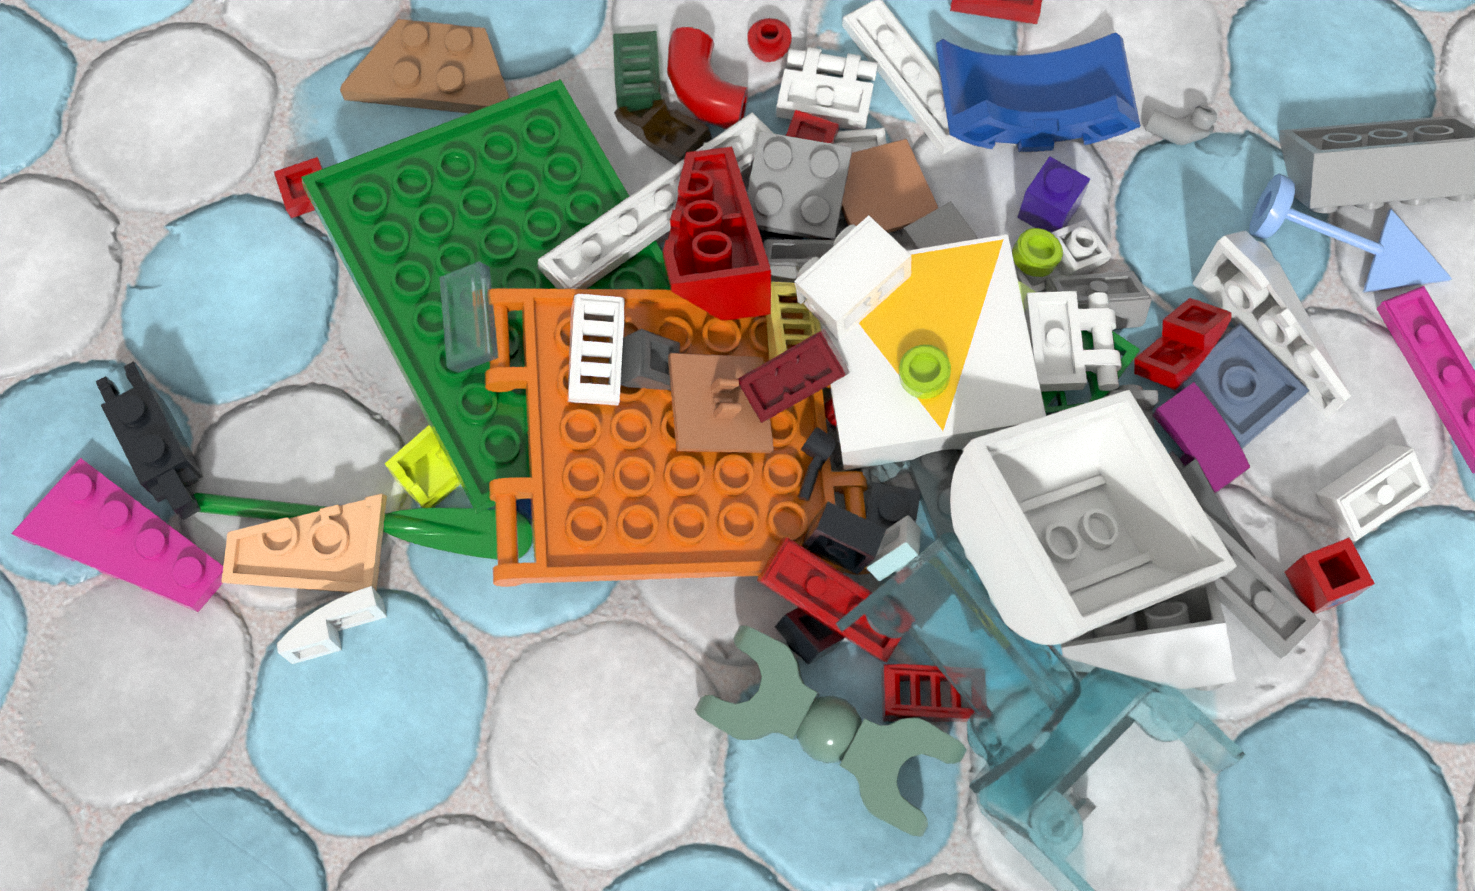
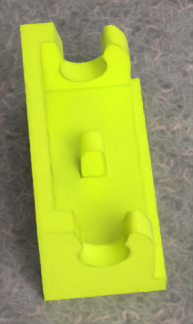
(423, 470)

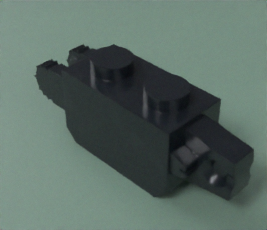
(152, 441)

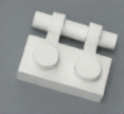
(823, 96)
(1057, 341)

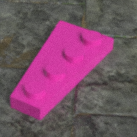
(112, 532)

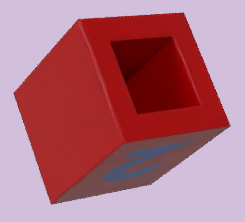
(1329, 576)

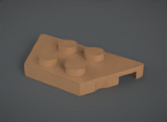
(429, 69)

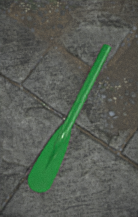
(437, 528)

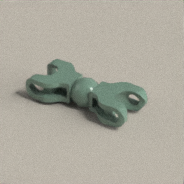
(830, 730)

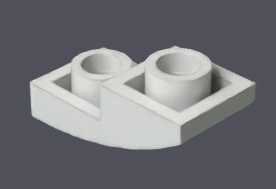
(1081, 254)

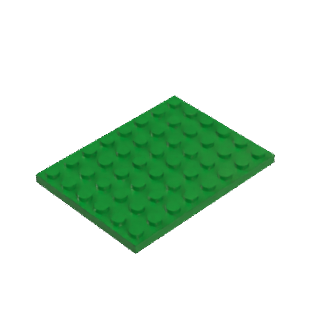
(459, 194)

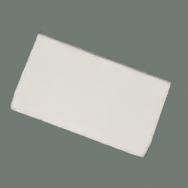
(1374, 490)

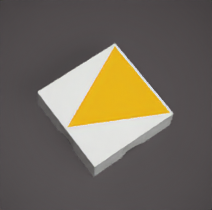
(970, 308)

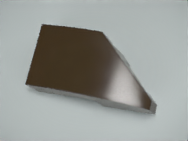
(665, 130)

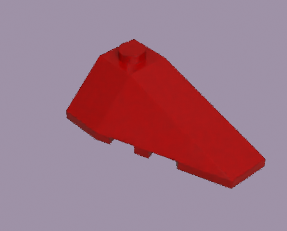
(714, 240)

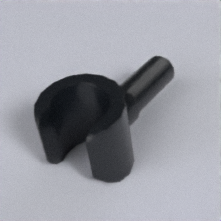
(819, 447)

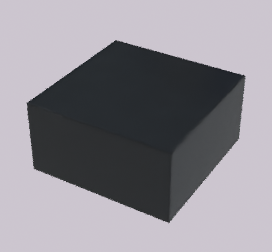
(843, 538)

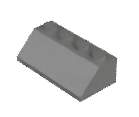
(1381, 162)

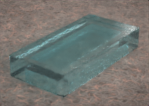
(468, 317)

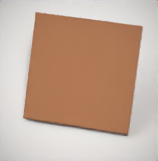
(887, 187)
(711, 406)

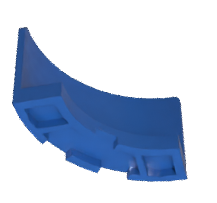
(1038, 96)

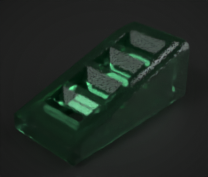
(636, 97)

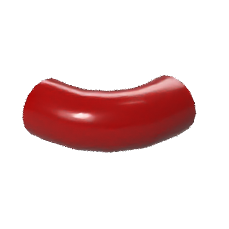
(696, 82)

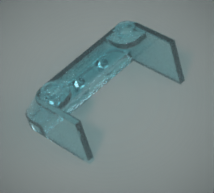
(1008, 681)
(1029, 800)

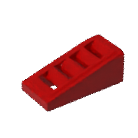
(892, 710)

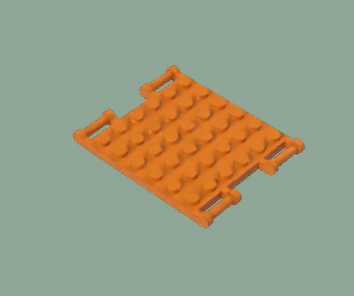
(608, 478)

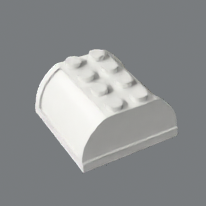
(1080, 520)

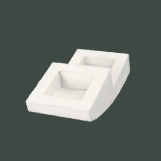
(318, 632)

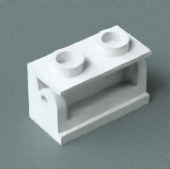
(852, 276)

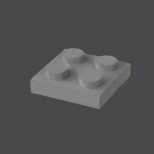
(798, 185)

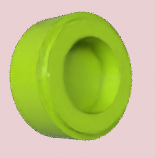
(1037, 252)
(924, 371)

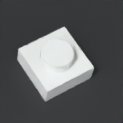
(897, 548)

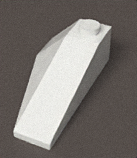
(1254, 287)

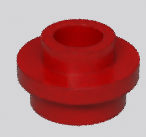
(769, 49)

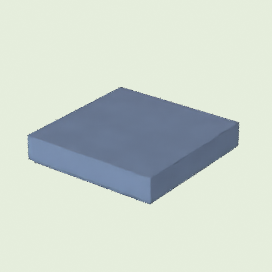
(1246, 384)

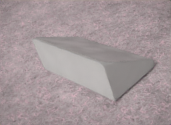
(1123, 289)

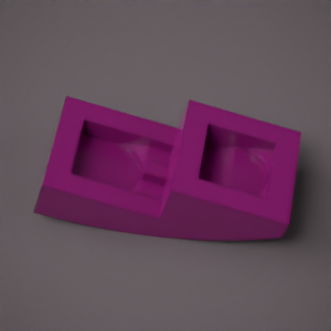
(1202, 436)

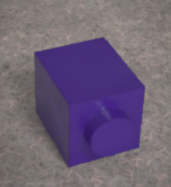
(1053, 196)

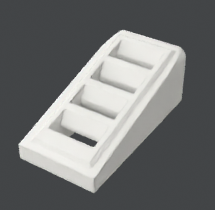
(603, 318)

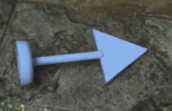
(1398, 255)

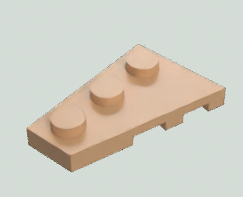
(314, 551)

